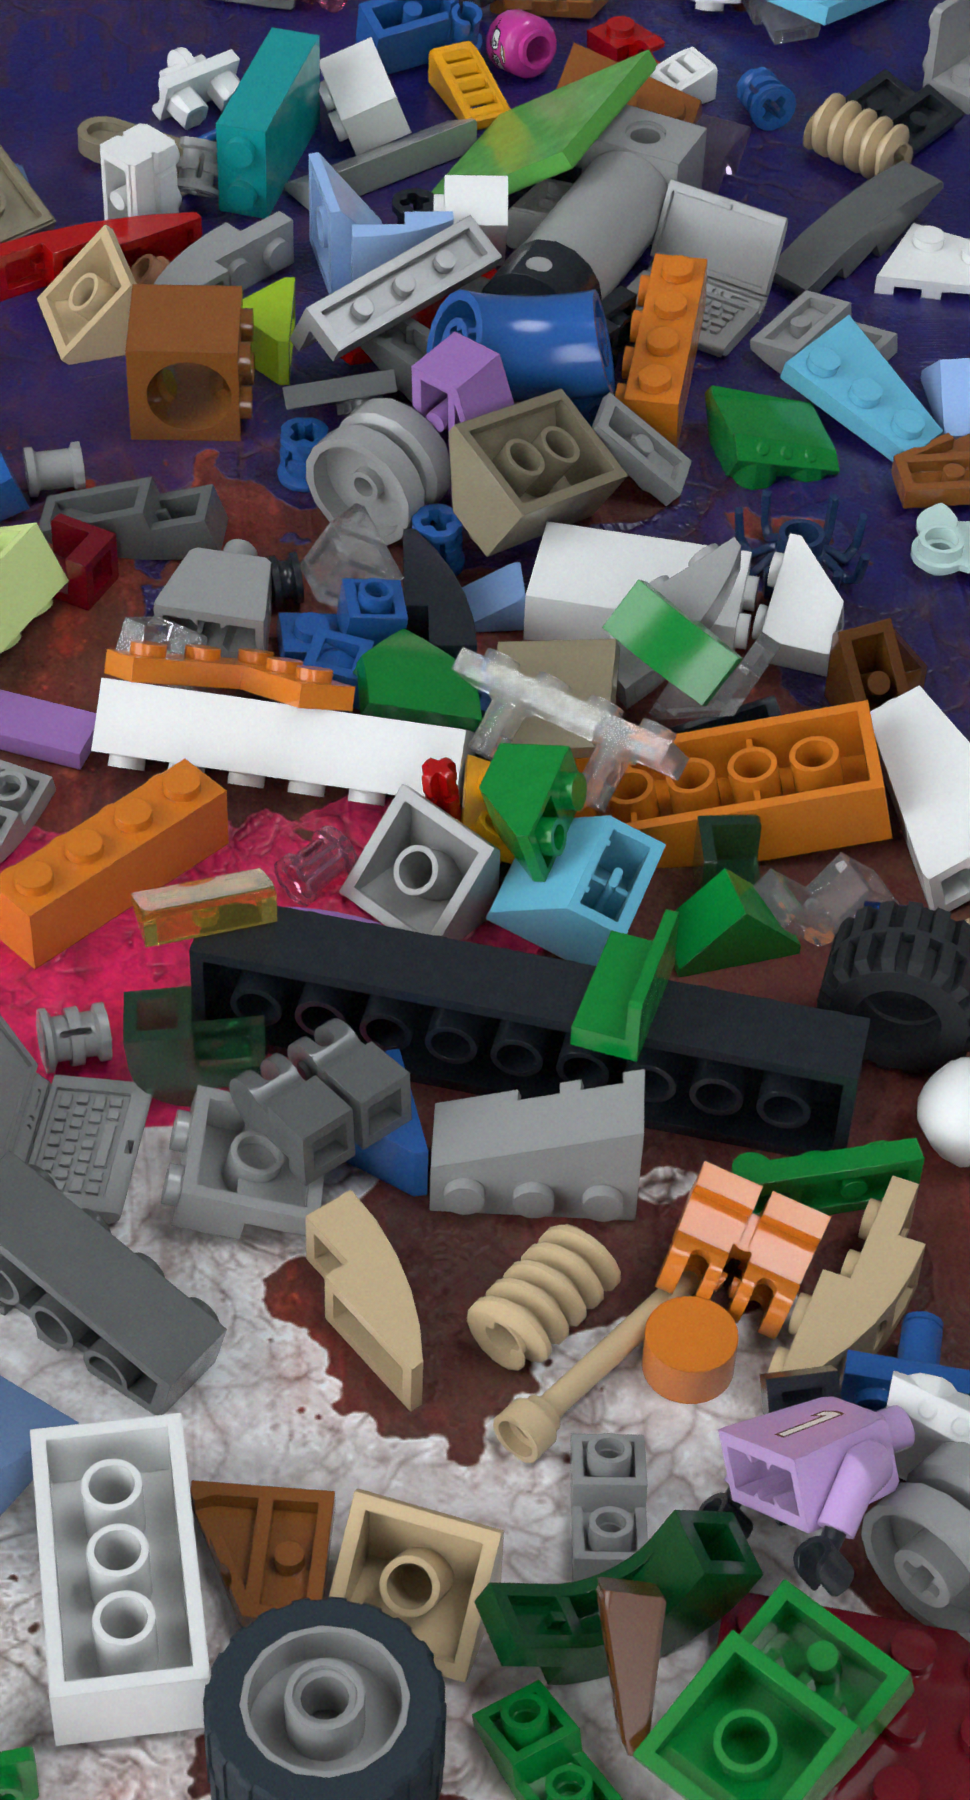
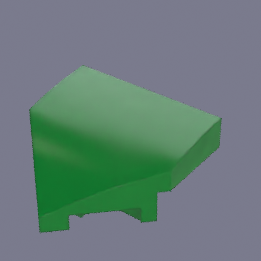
(415, 683)

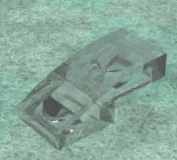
(781, 23)

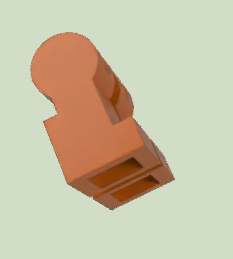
(770, 1247)

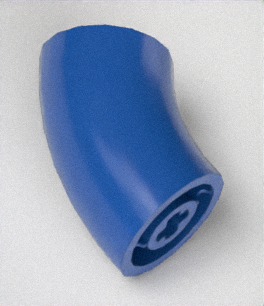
(540, 339)

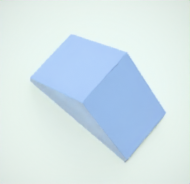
(949, 394)

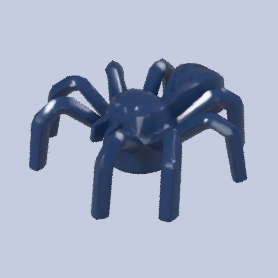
(814, 536)

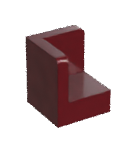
(86, 558)

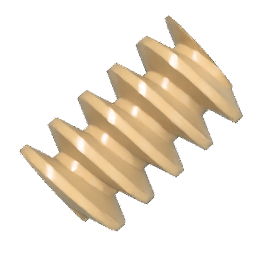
(856, 137)
(542, 1296)

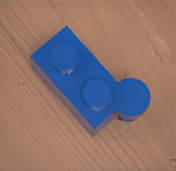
(411, 28)

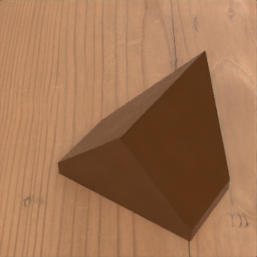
(871, 665)

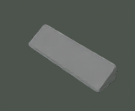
(398, 159)

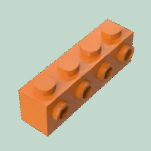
(665, 342)
(121, 850)

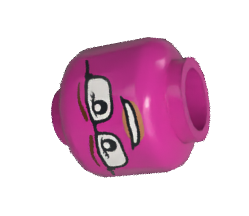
(521, 43)

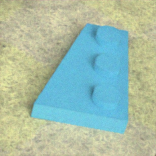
(860, 390)

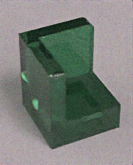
(728, 844)

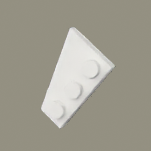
(928, 262)

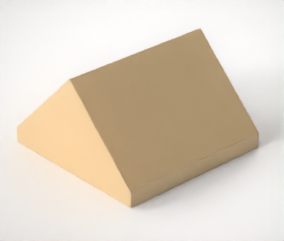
(90, 302)
(422, 1571)

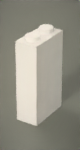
(589, 571)

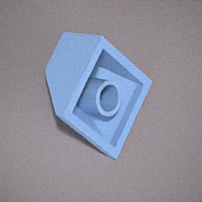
(331, 216)

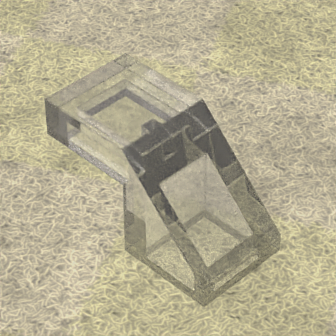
(726, 702)
(825, 902)

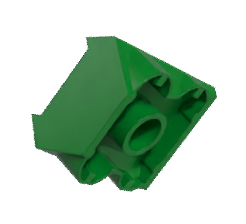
(767, 438)

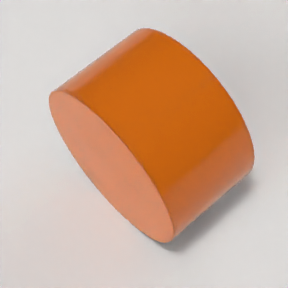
(689, 1349)

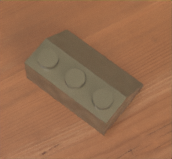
(528, 469)

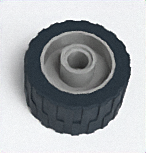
(325, 1708)

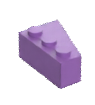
(458, 384)

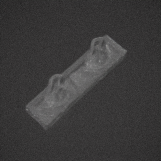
(548, 698)

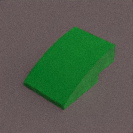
(777, 1708)

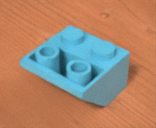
(587, 891)

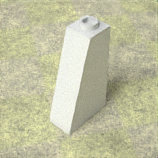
(929, 786)

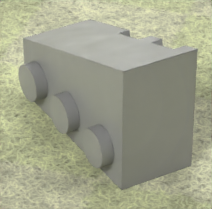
(541, 1154)

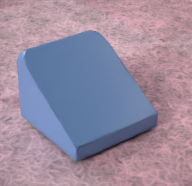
(498, 600)

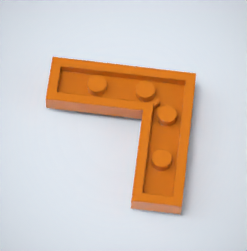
(252, 671)

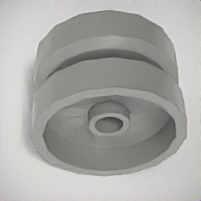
(382, 460)
(923, 1539)

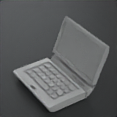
(740, 252)
(71, 1128)

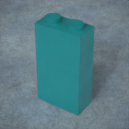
(268, 122)

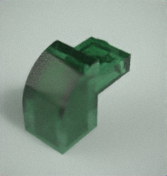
(176, 1053)

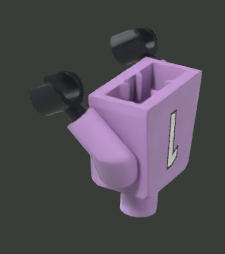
(813, 1471)

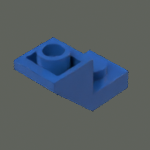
(365, 610)

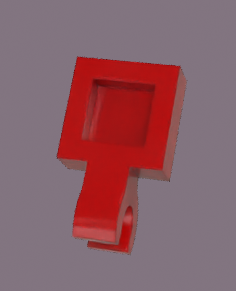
(622, 39)

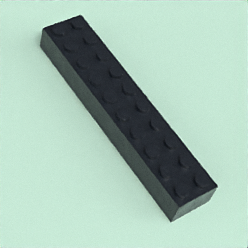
(504, 1018)

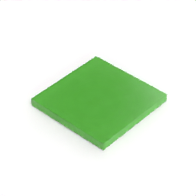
(554, 128)

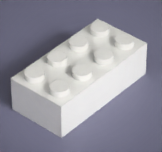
(119, 1579)

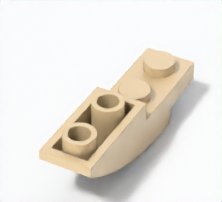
(867, 1297)

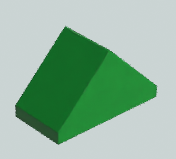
(728, 928)

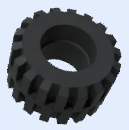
(909, 977)

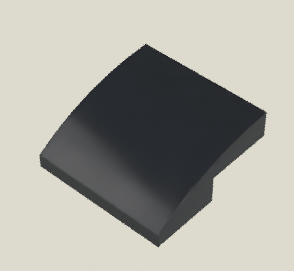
(924, 112)

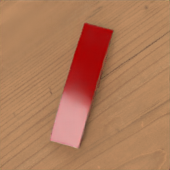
(41, 257)

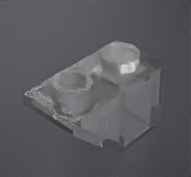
(347, 549)

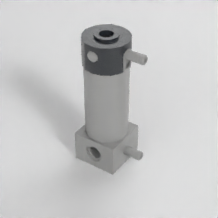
(607, 212)

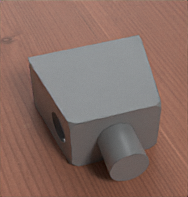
(221, 597)

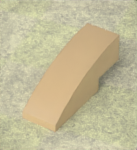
(367, 1293)

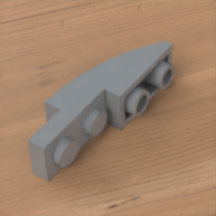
(234, 256)
(699, 593)

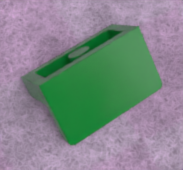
(626, 991)

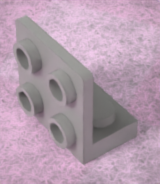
(949, 52)

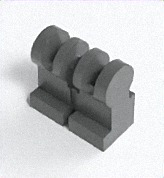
(324, 1099)

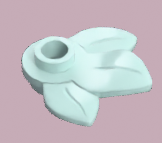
(941, 542)

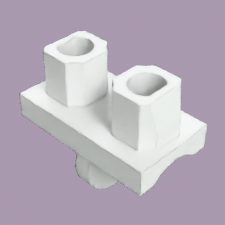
(194, 81)

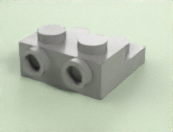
(232, 1174)

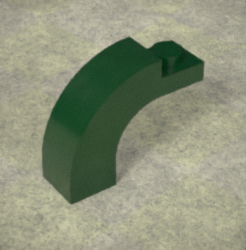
(693, 1559)

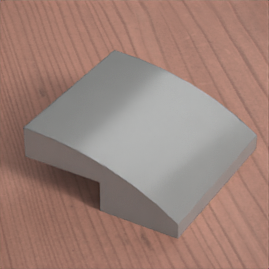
(806, 321)

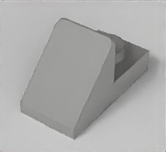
(641, 450)

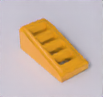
(466, 82)

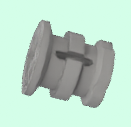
(188, 166)
(74, 1045)

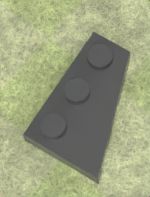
(343, 392)

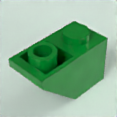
(533, 800)

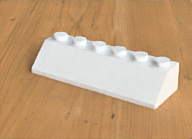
(271, 740)

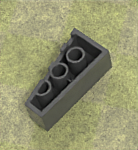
(98, 1293)

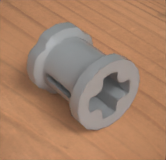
(54, 469)

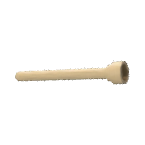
(530, 1424)

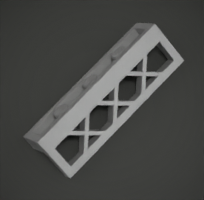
(397, 289)

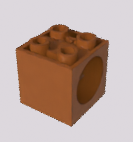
(189, 362)

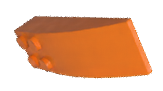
(802, 772)

